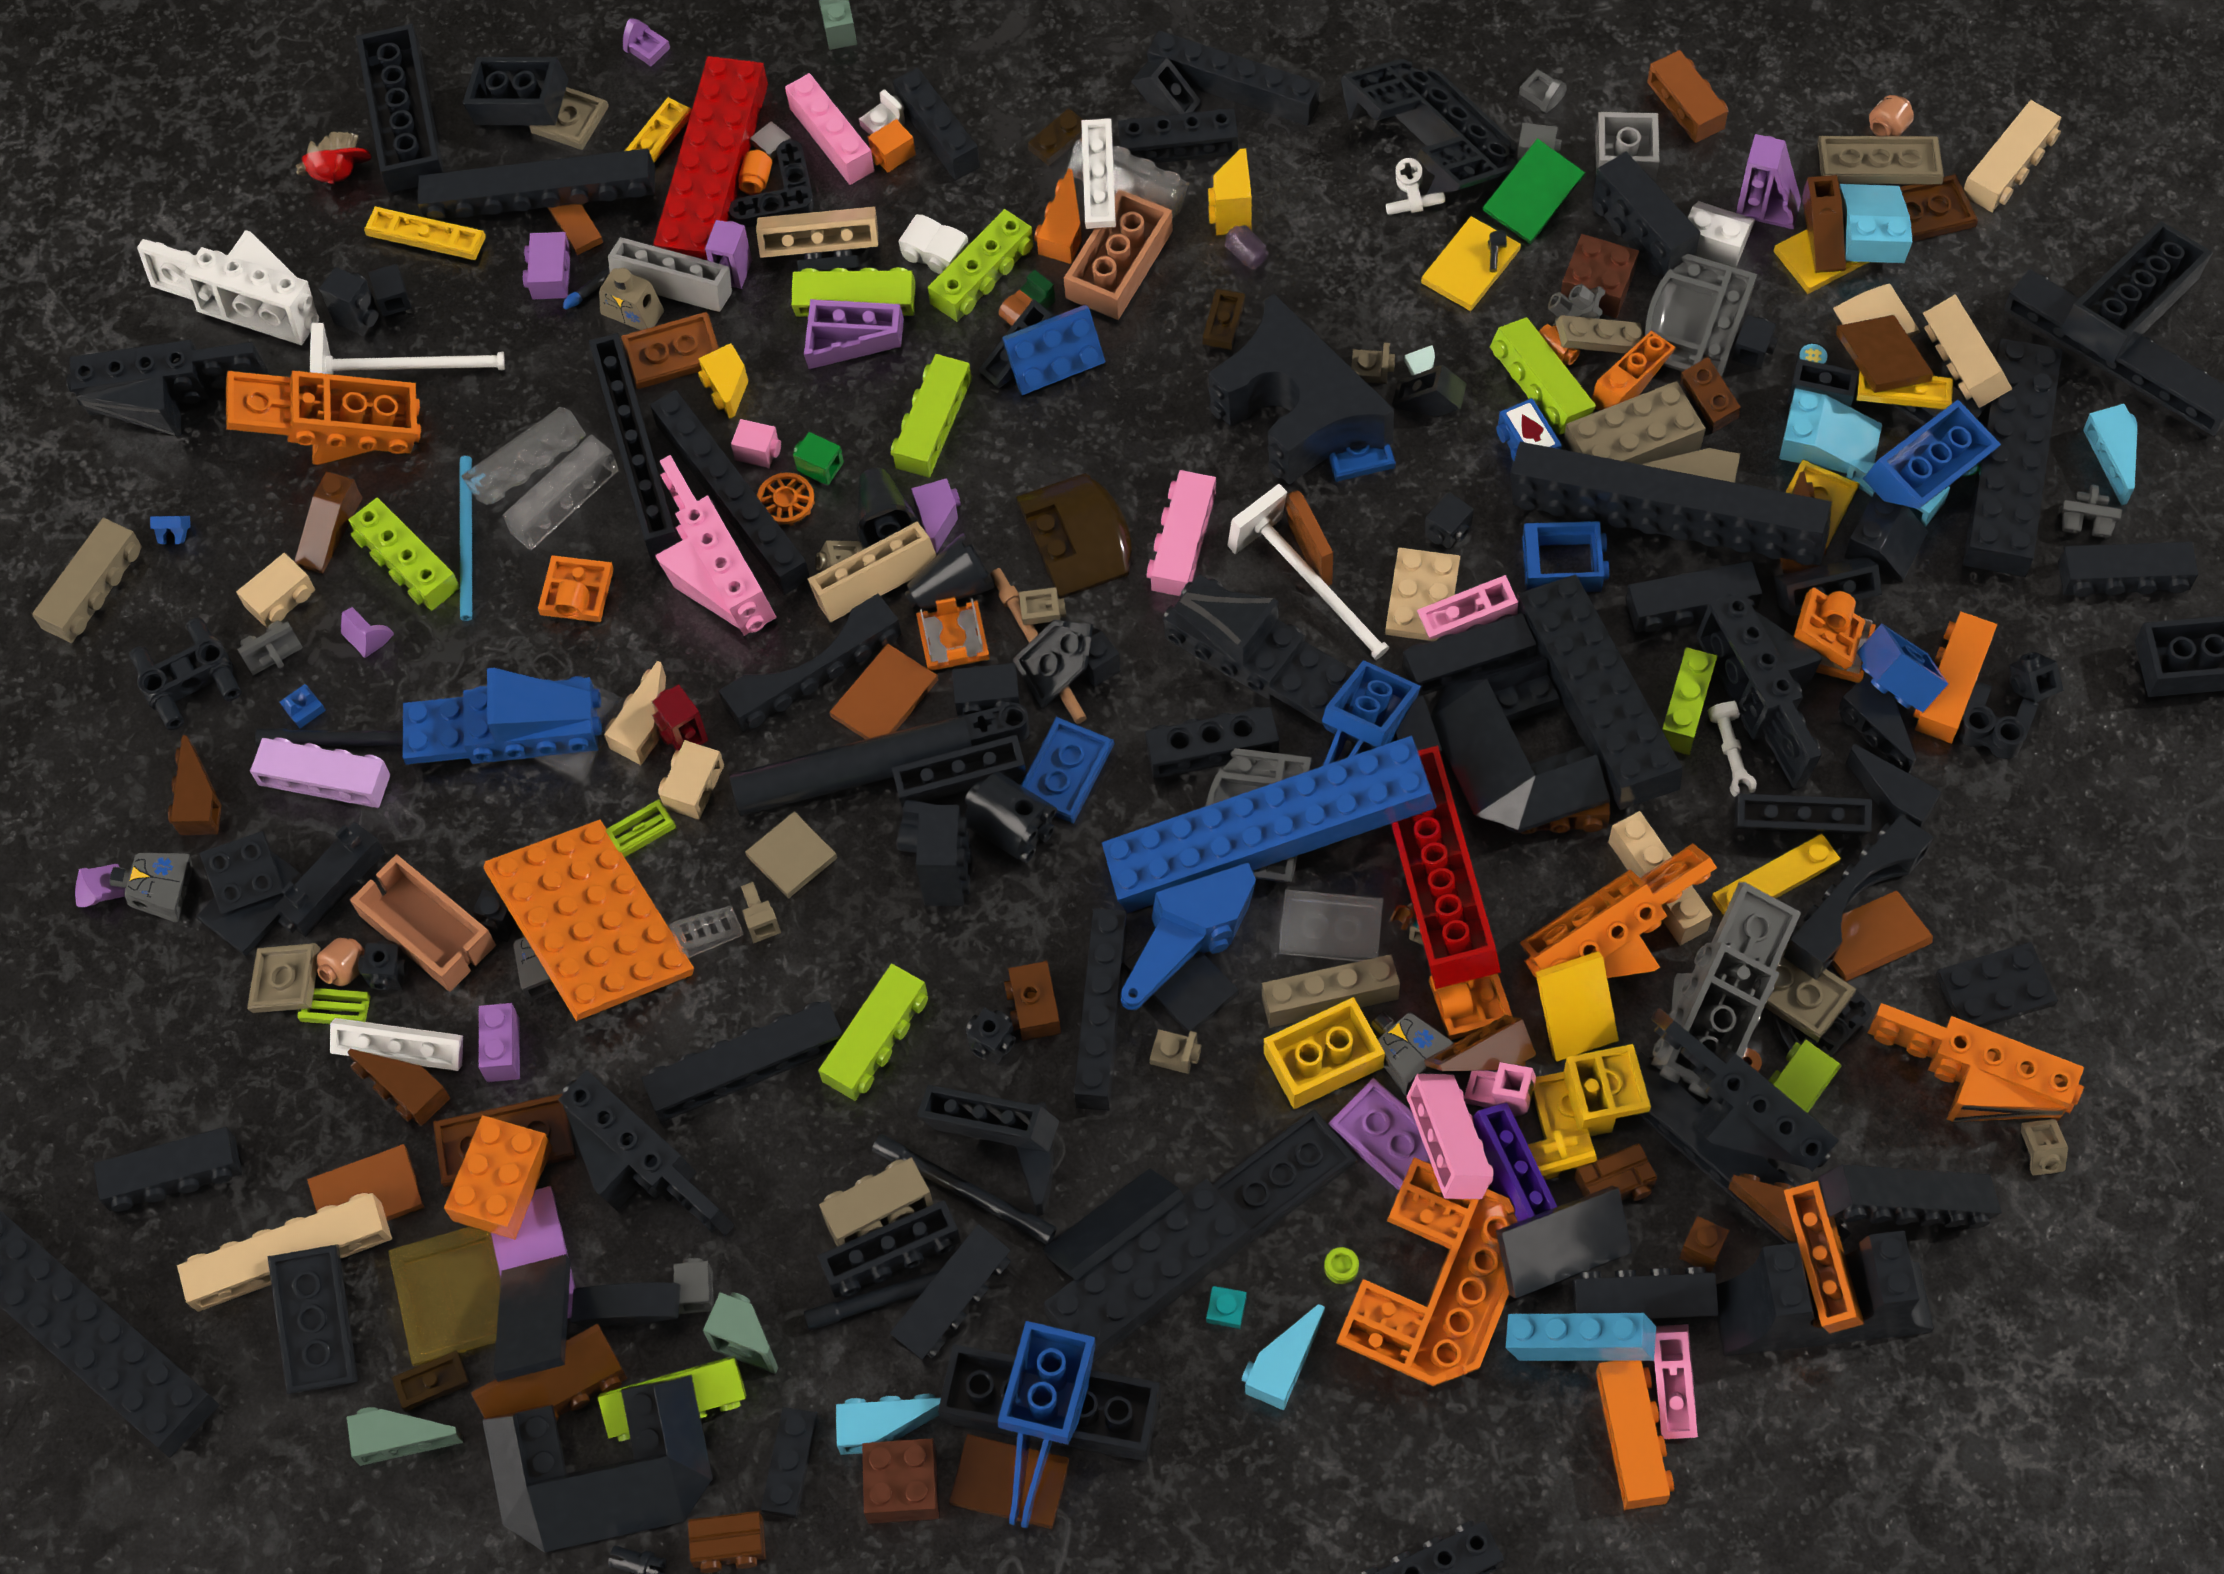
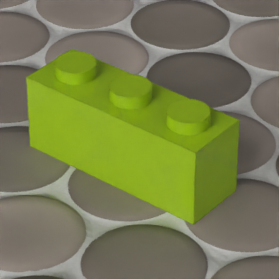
(1688, 699)

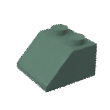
(737, 1331)

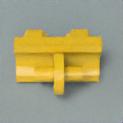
(1563, 1152)

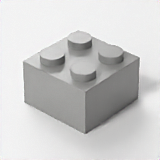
(1631, 133)

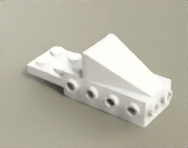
(240, 287)

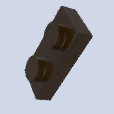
(1057, 137)
(1224, 319)
(431, 1381)

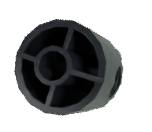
(1009, 815)

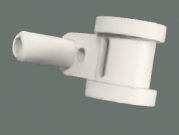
(1411, 187)

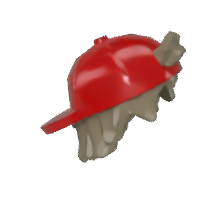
(332, 158)

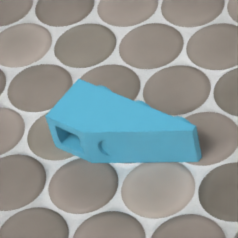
(881, 1421)

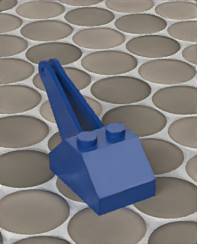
(1367, 710)
(1187, 920)
(1044, 1399)

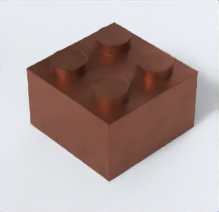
(1602, 265)
(900, 1481)

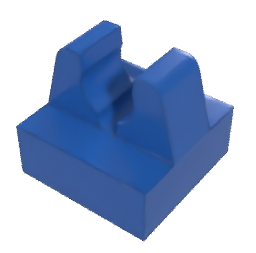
(163, 525)
(302, 706)

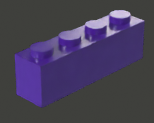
(1512, 1162)

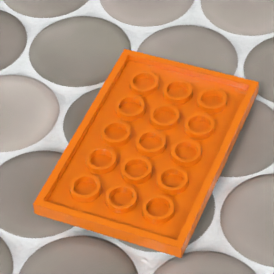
(588, 919)

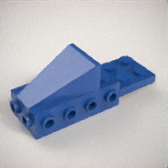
(504, 721)

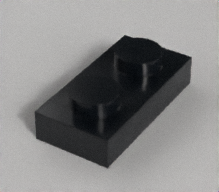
(841, 259)

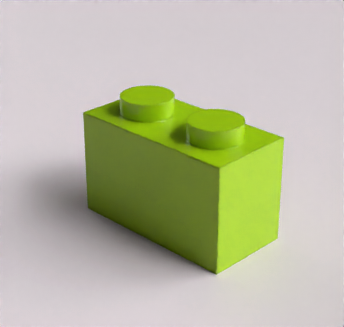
(1805, 1075)

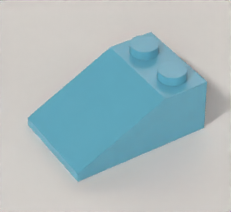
(1875, 223)
(1828, 433)

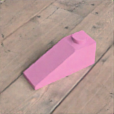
(1472, 607)
(1675, 1382)

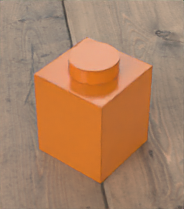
(891, 145)

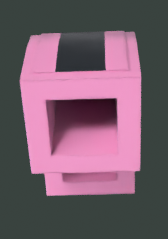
(1509, 1084)

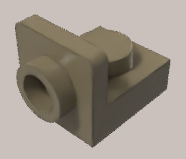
(1373, 365)
(835, 552)
(1041, 606)
(1175, 1051)
(2045, 1146)

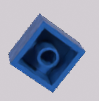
(1901, 669)

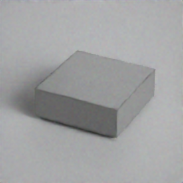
(769, 139)

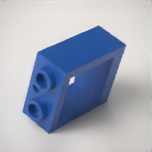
(1564, 534)

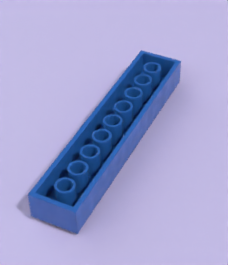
(1271, 822)

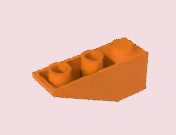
(1061, 230)
(1632, 371)

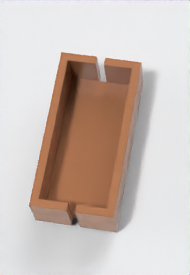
(423, 923)

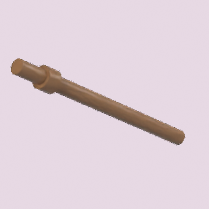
(1010, 598)

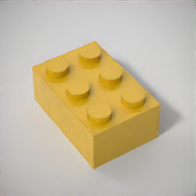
(1324, 1053)

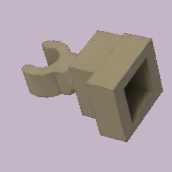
(759, 916)

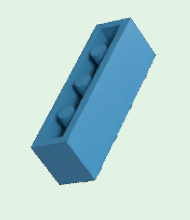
(1581, 1337)

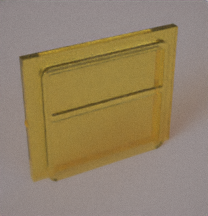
(447, 1293)

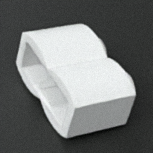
(931, 243)

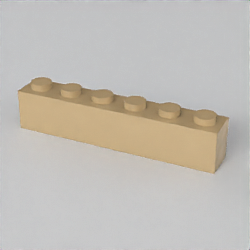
(244, 1264)

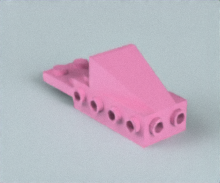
(709, 562)

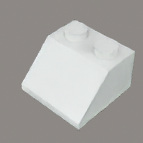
(1721, 234)

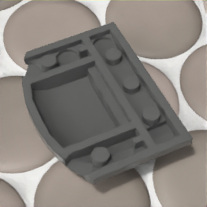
(1700, 311)
(1251, 771)

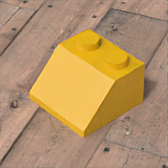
(1231, 195)

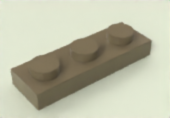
(1598, 334)

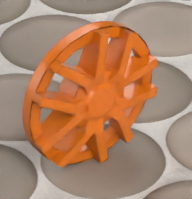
(787, 498)

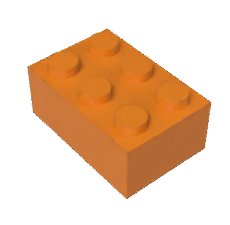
(498, 1177)

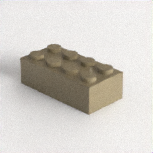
(1640, 428)

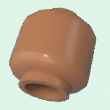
(1891, 116)
(339, 961)

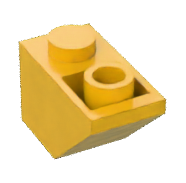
(726, 377)

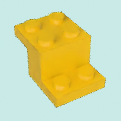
(1591, 1092)

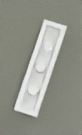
(1098, 173)
(397, 1043)

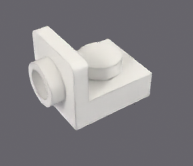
(884, 113)

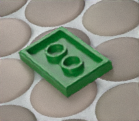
(1533, 191)

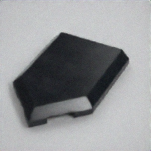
(1054, 659)

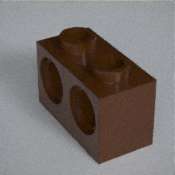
(1710, 395)

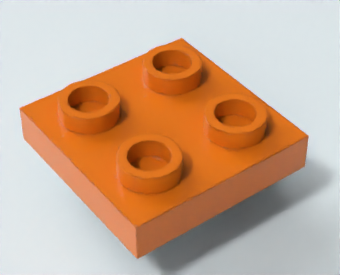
(575, 588)
(1830, 626)
(1470, 1005)

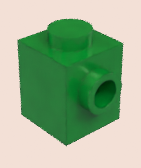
(818, 458)

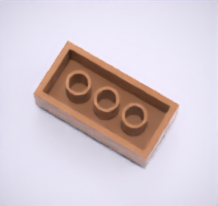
(1118, 256)

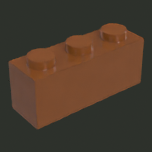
(1687, 96)

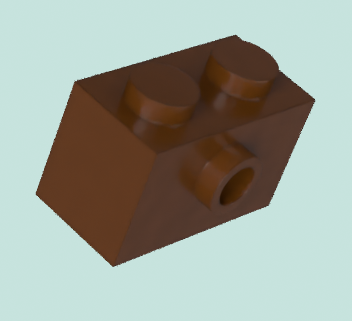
(1034, 1001)

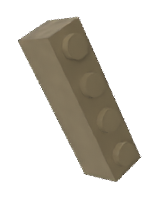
(87, 580)
(1310, 993)

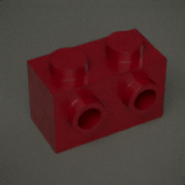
(678, 718)

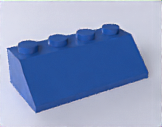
(1931, 458)

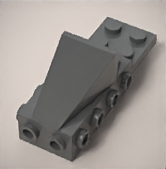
(1729, 981)

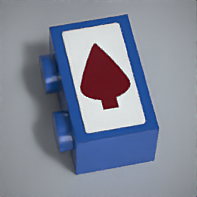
(1525, 424)

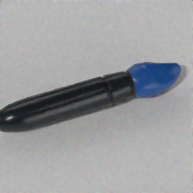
(586, 290)

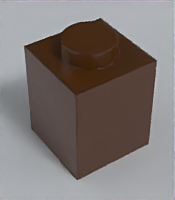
(1704, 1244)

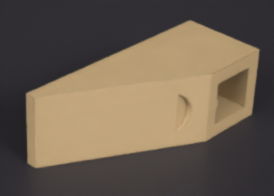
(634, 729)

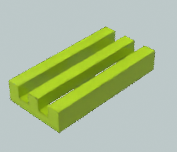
(644, 832)
(338, 995)

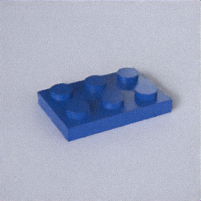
(1053, 349)

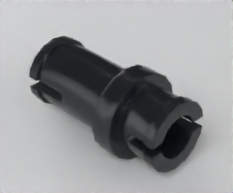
(636, 1562)

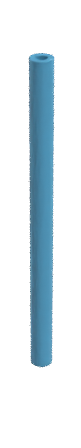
(465, 543)

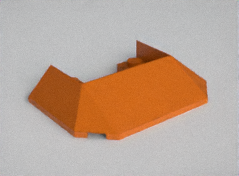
(1468, 1296)

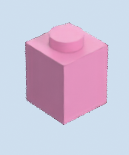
(755, 443)

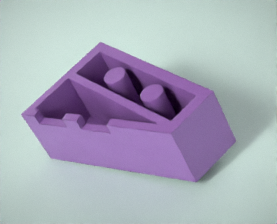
(1769, 184)
(850, 330)

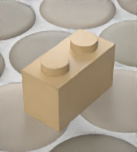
(276, 590)
(691, 779)

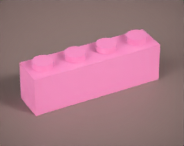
(829, 129)
(1182, 533)
(1449, 1136)

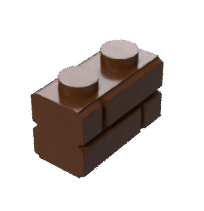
(1623, 1169)
(726, 1541)

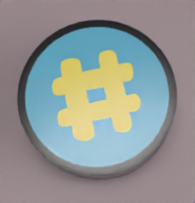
(1813, 352)

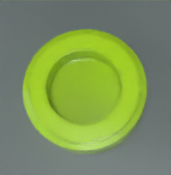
(1341, 1265)

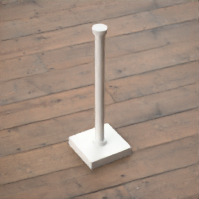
(323, 362)
(1258, 520)

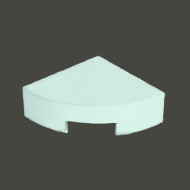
(1420, 360)

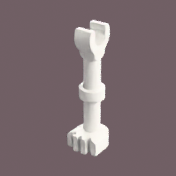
(1723, 715)

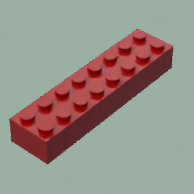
(712, 154)
(1445, 886)

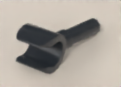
(1496, 240)

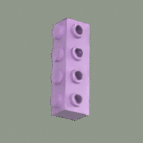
(320, 772)

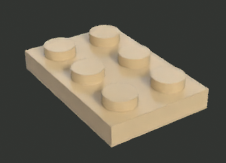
(1419, 582)

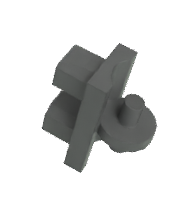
(1580, 303)
(2103, 517)
(269, 648)

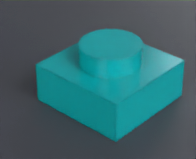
(1226, 1307)

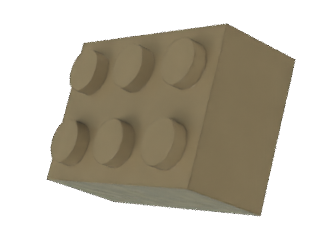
(875, 1201)

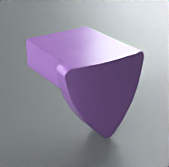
(644, 42)
(362, 635)
(94, 886)

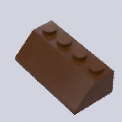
(587, 1372)

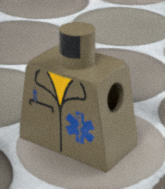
(630, 300)

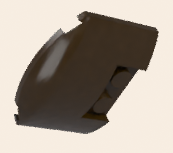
(1078, 533)

